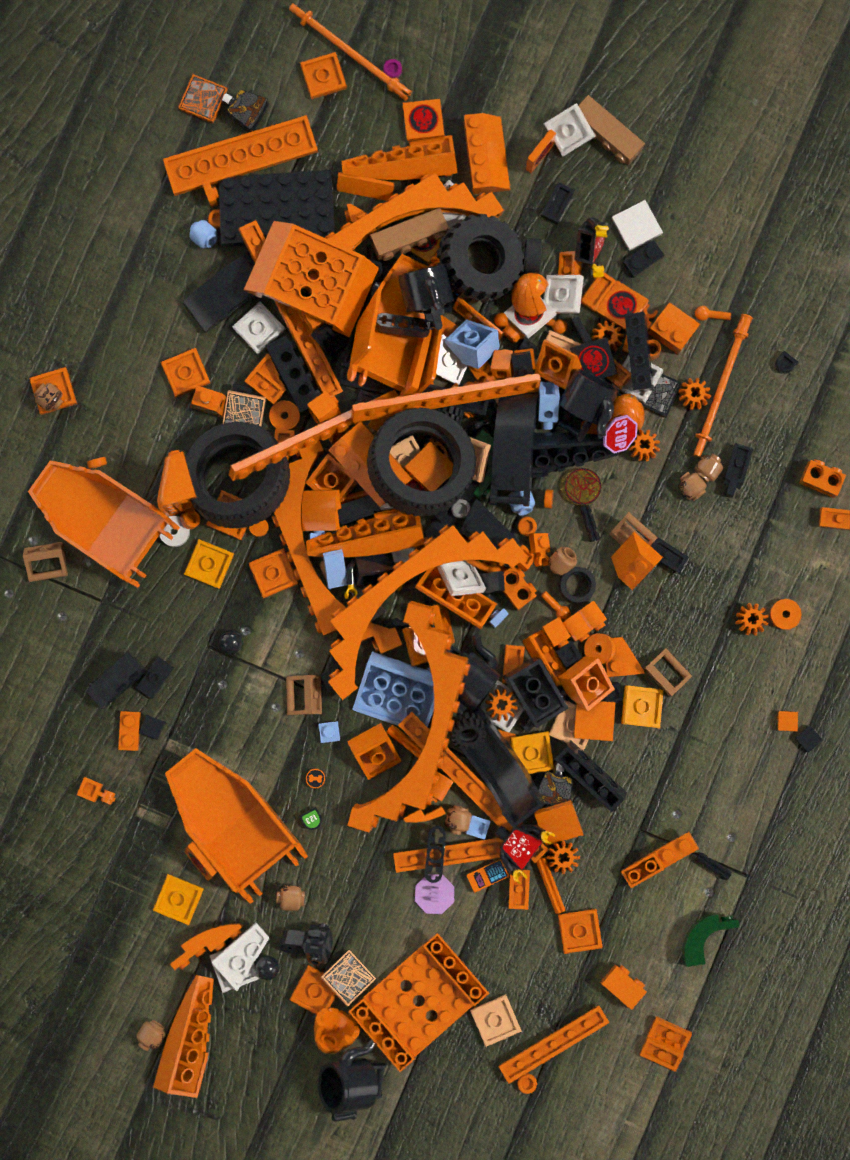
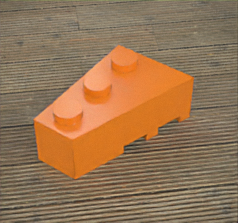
(325, 408)

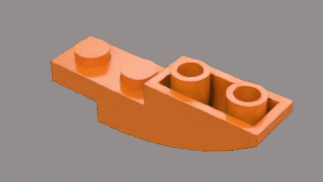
(659, 859)
(211, 938)

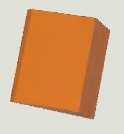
(556, 364)

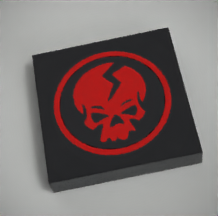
(596, 357)

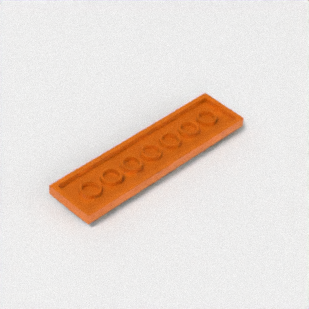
(240, 155)

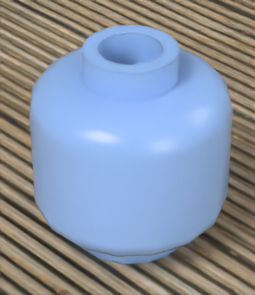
(203, 234)
(519, 508)

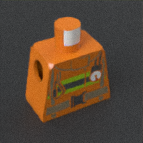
(209, 401)

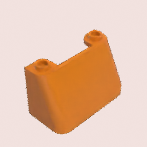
(175, 485)

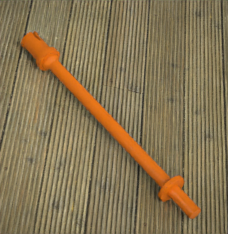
(392, 83)
(740, 334)

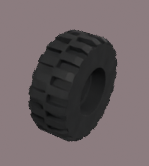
(503, 247)

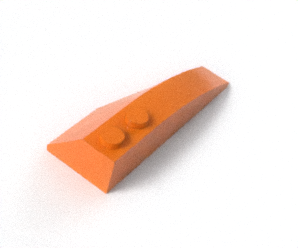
(406, 163)
(383, 534)
(185, 1048)

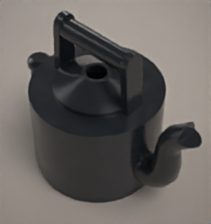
(427, 292)
(588, 401)
(480, 677)
(351, 1083)

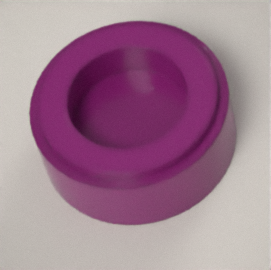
(392, 68)

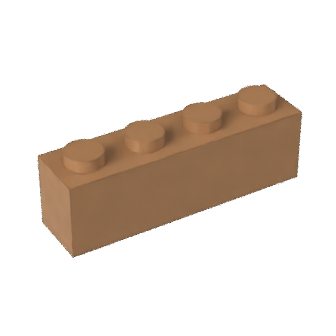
(611, 132)
(409, 234)

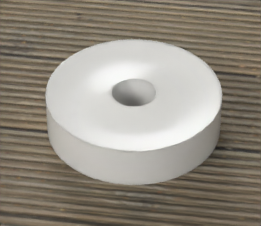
(179, 538)

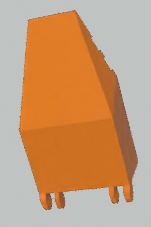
(389, 355)
(99, 516)
(229, 821)

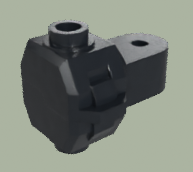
(313, 943)

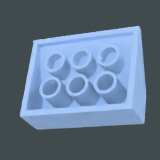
(395, 689)

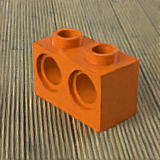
(821, 483)
(512, 590)

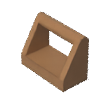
(624, 530)
(45, 552)
(660, 679)
(312, 692)

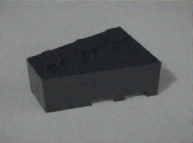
(482, 520)
(116, 680)

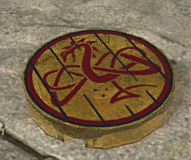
(582, 486)

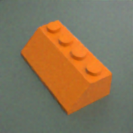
(486, 153)
(352, 454)
(472, 607)

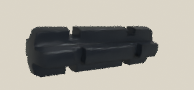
(589, 523)
(713, 866)

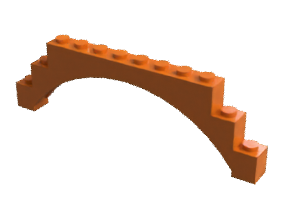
(416, 200)
(289, 519)
(444, 549)
(447, 677)

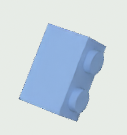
(473, 343)

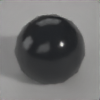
(230, 641)
(267, 968)

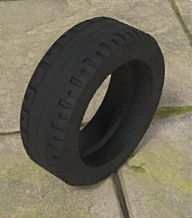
(445, 431)
(256, 506)

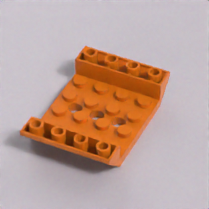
(284, 270)
(402, 1026)

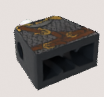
(246, 109)
(555, 787)

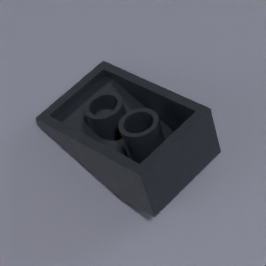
(535, 691)

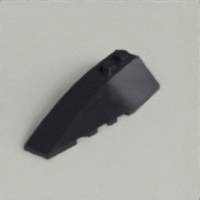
(562, 450)

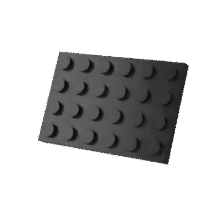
(281, 197)

